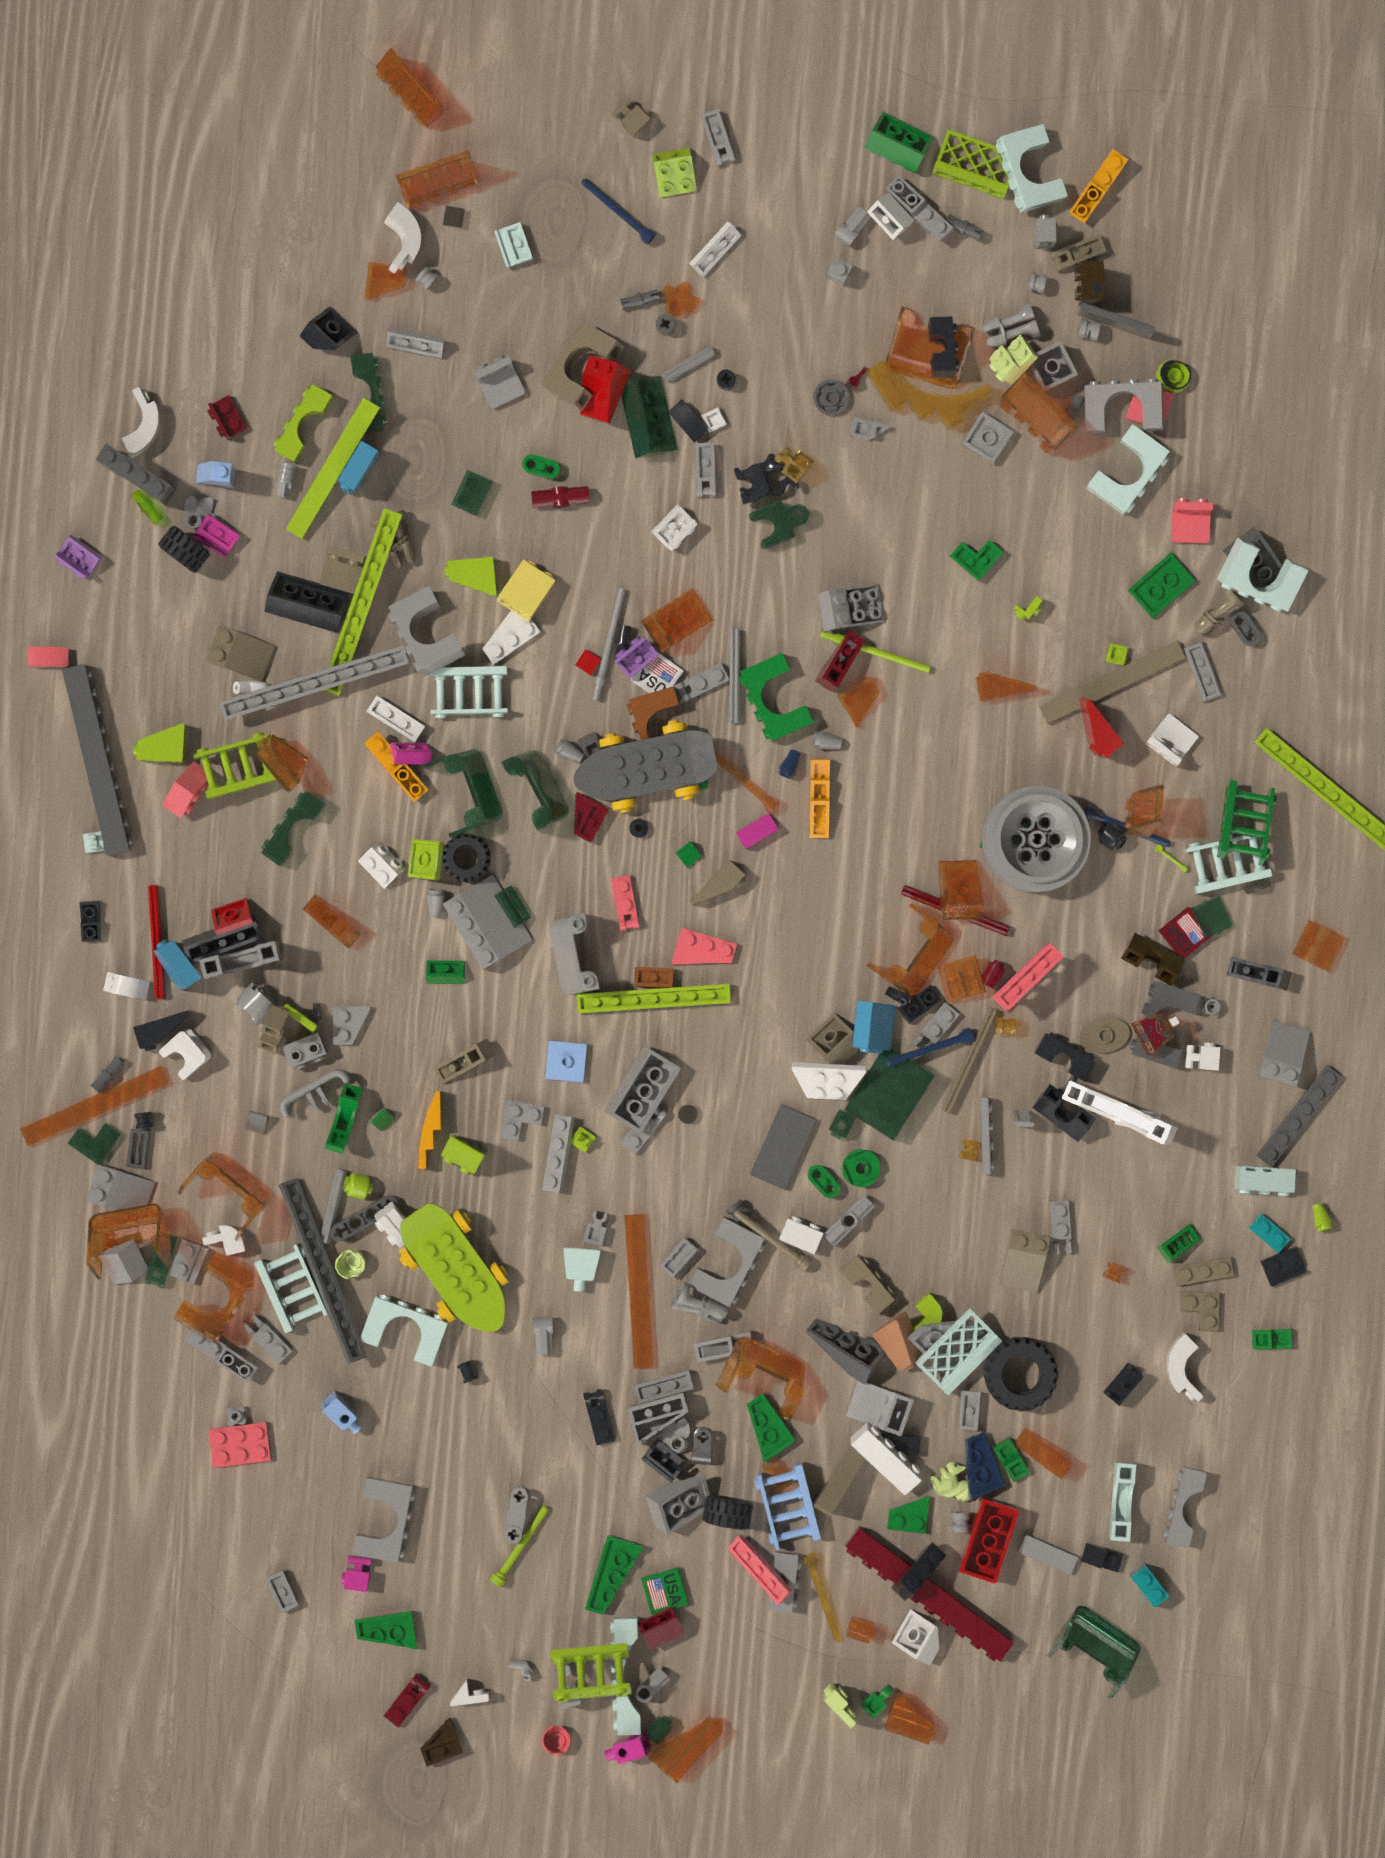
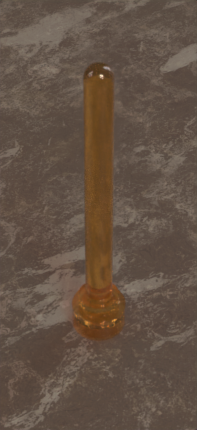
(768, 802)

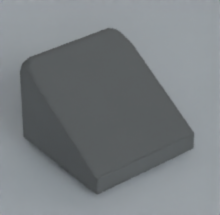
(589, 744)
(256, 1122)

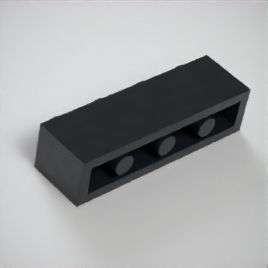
(209, 944)

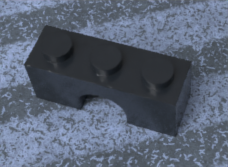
(943, 331)
(1080, 1064)
(1072, 1123)
(918, 1573)

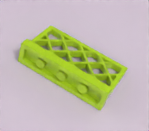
(966, 177)

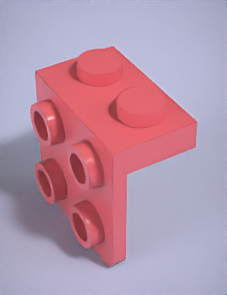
(1191, 521)

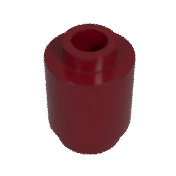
(993, 973)

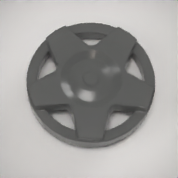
(831, 397)

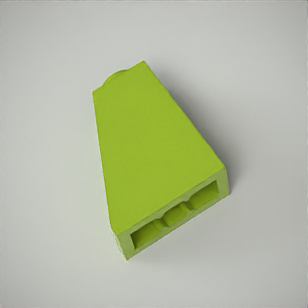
(473, 574)
(163, 746)

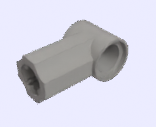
(850, 229)
(543, 1333)
(653, 1684)

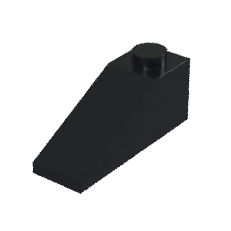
(1259, 973)
(155, 1032)

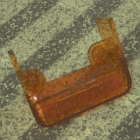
(925, 961)
(254, 1195)
(122, 1225)
(751, 1354)

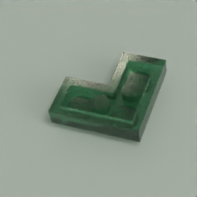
(95, 1148)

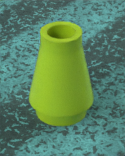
(1321, 1218)

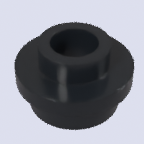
(638, 834)

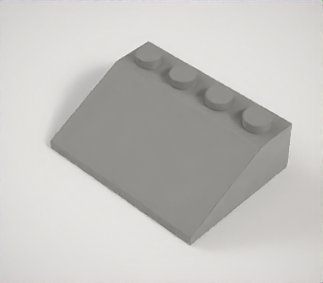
(485, 923)

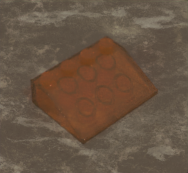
(437, 179)

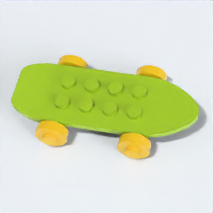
(454, 1267)

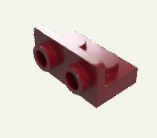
(227, 417)

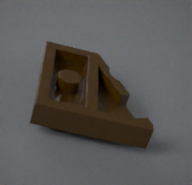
(441, 1745)

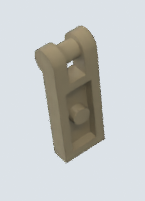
(1078, 252)

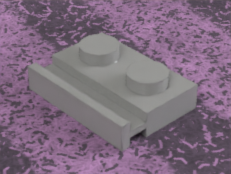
(188, 1261)

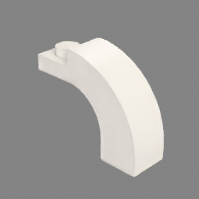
(407, 228)
(148, 430)
(1175, 1366)

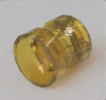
(1010, 1026)
(969, 1154)

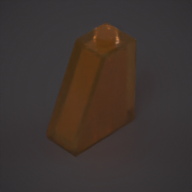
(282, 761)
(909, 1721)

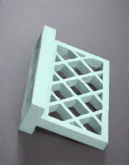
(980, 1350)

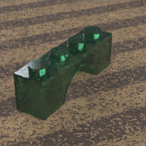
(364, 368)
(277, 847)

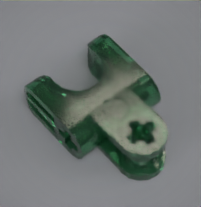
(783, 522)

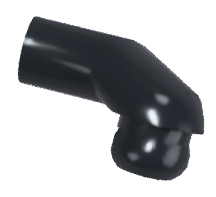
(899, 996)

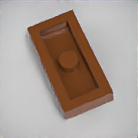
(653, 977)

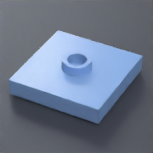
(566, 1061)

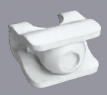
(192, 1050)

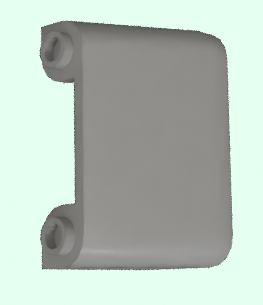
(566, 958)

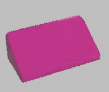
(410, 753)
(757, 831)

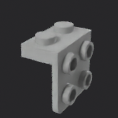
(499, 381)

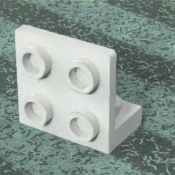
(1172, 740)

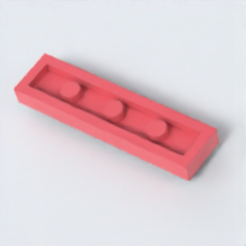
(759, 1569)

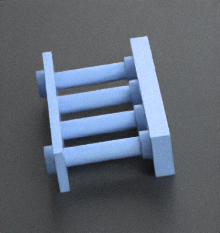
(805, 1511)

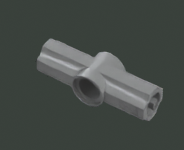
(857, 1211)

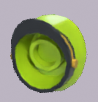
(1174, 375)

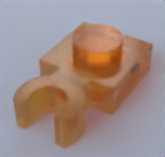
(778, 1487)

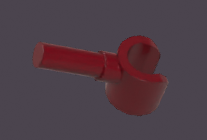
(855, 379)

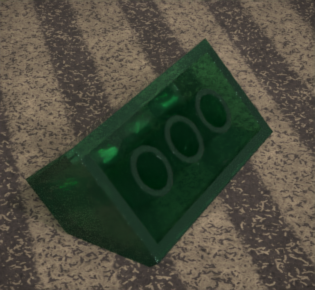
(648, 417)

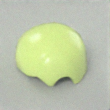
(350, 1263)

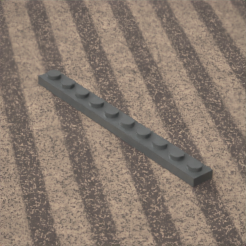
(322, 1271)

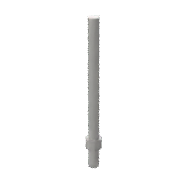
(600, 680)

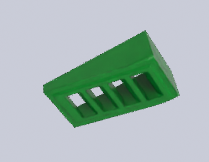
(1166, 1253)

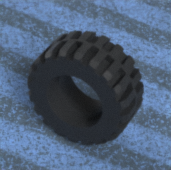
(1047, 1374)

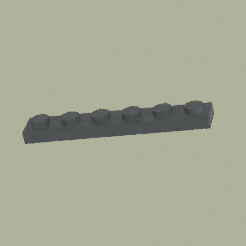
(1299, 1116)

